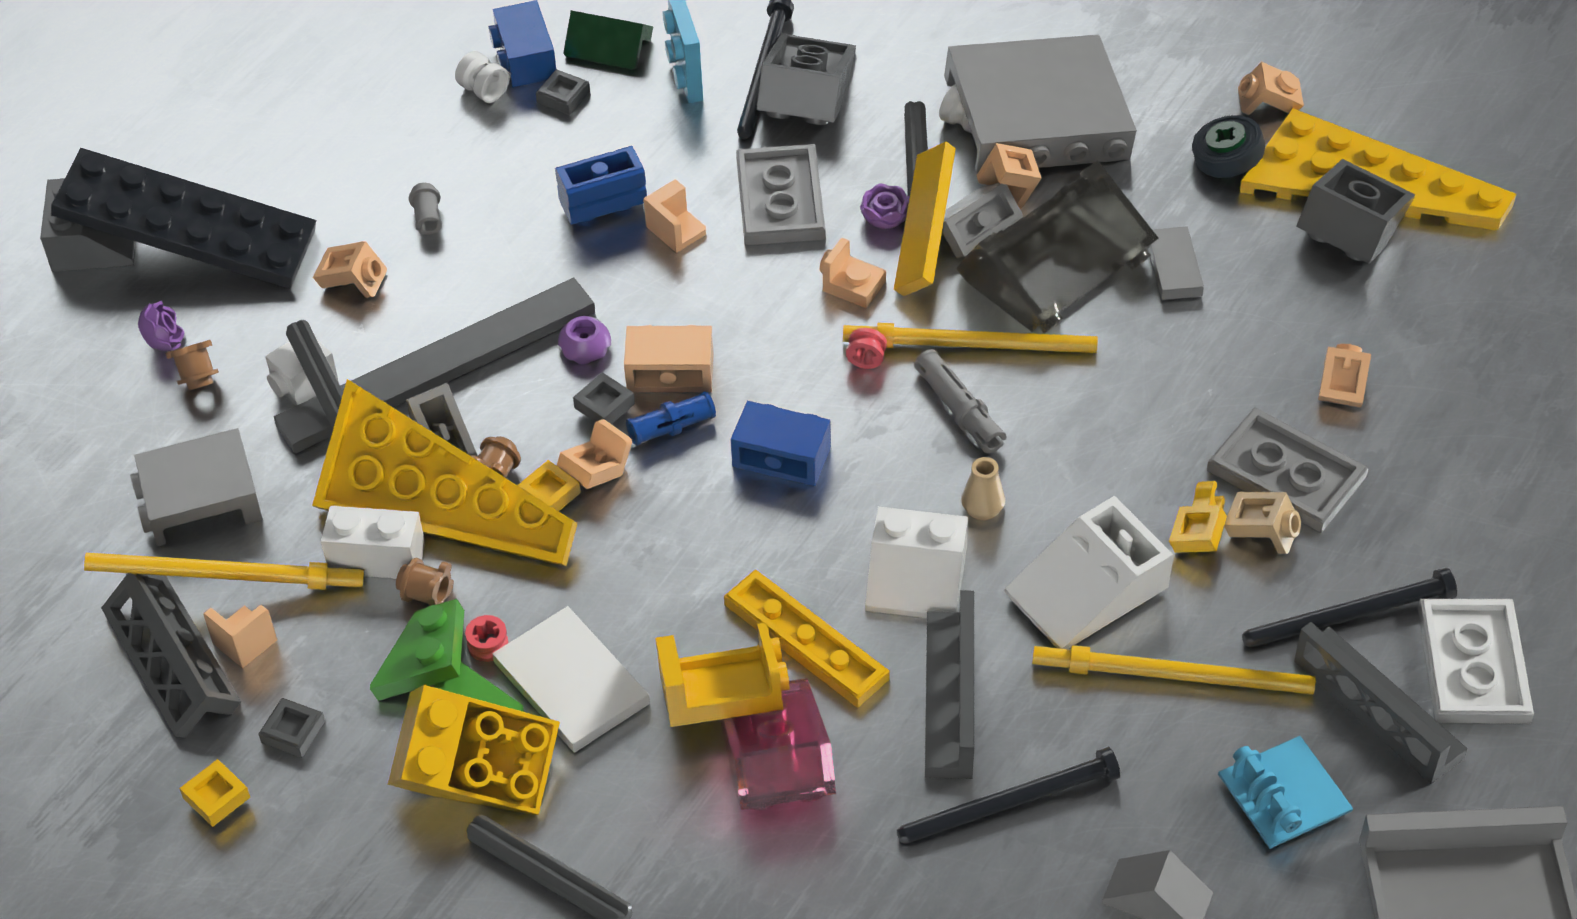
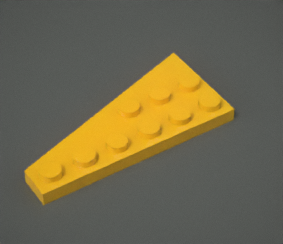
(1309, 147)
(396, 464)

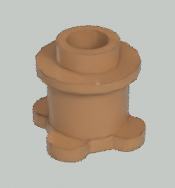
(194, 365)
(499, 455)
(424, 582)

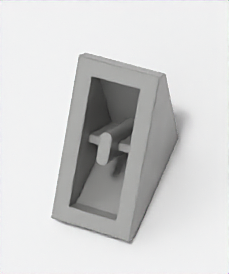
(440, 414)
(1157, 888)

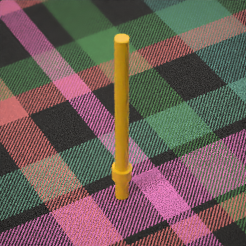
(980, 339)
(316, 575)
(1081, 660)

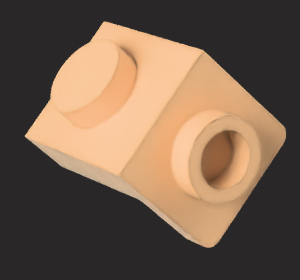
(1270, 86)
(598, 459)

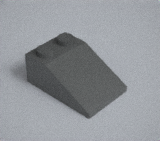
(805, 78)

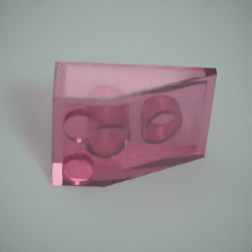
(780, 752)

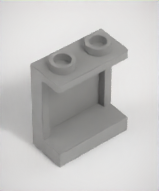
(194, 482)

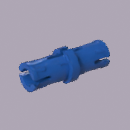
(670, 418)

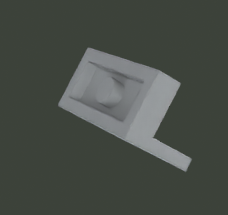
(978, 216)

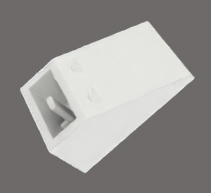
(1092, 575)

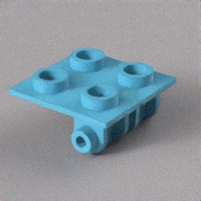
(1284, 790)

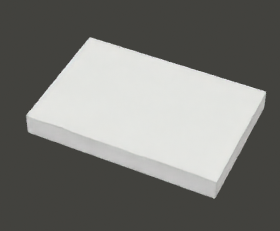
(1475, 661)
(571, 678)

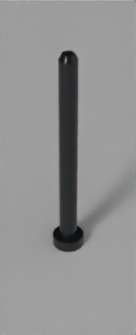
(779, 12)
(1441, 585)
(1103, 765)

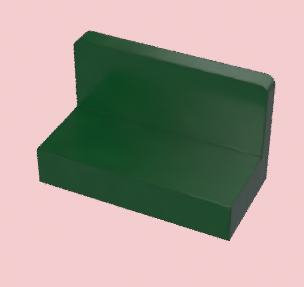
(605, 39)

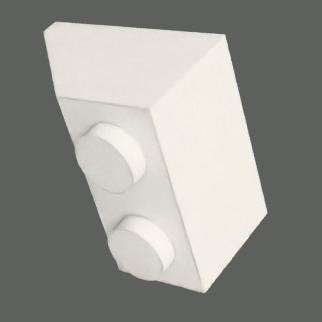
(916, 562)

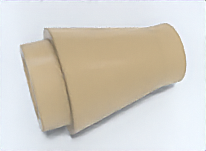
(983, 492)

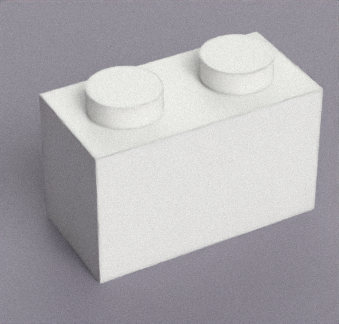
(372, 540)

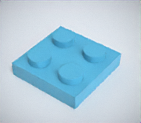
(683, 49)

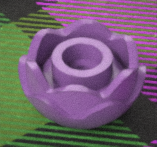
(885, 206)
(159, 327)
(584, 339)

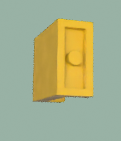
(722, 682)

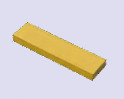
(924, 219)
(808, 638)

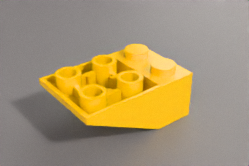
(473, 751)

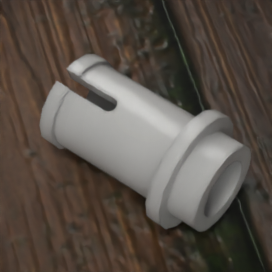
(425, 201)

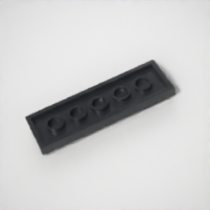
(184, 217)

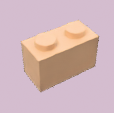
(669, 358)

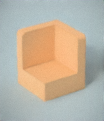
(1011, 167)
(668, 217)
(242, 634)

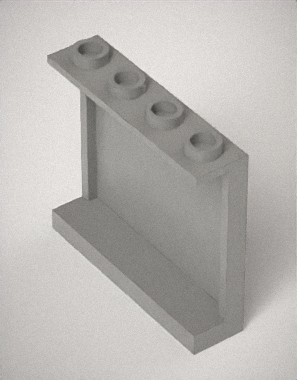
(1043, 98)
(1468, 864)

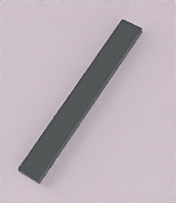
(447, 358)

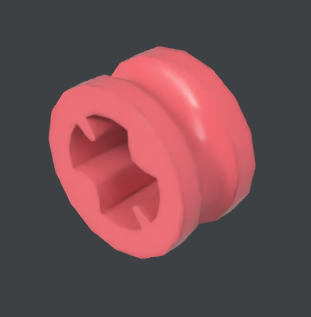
(866, 348)
(479, 629)

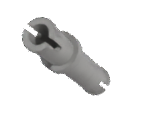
(969, 412)

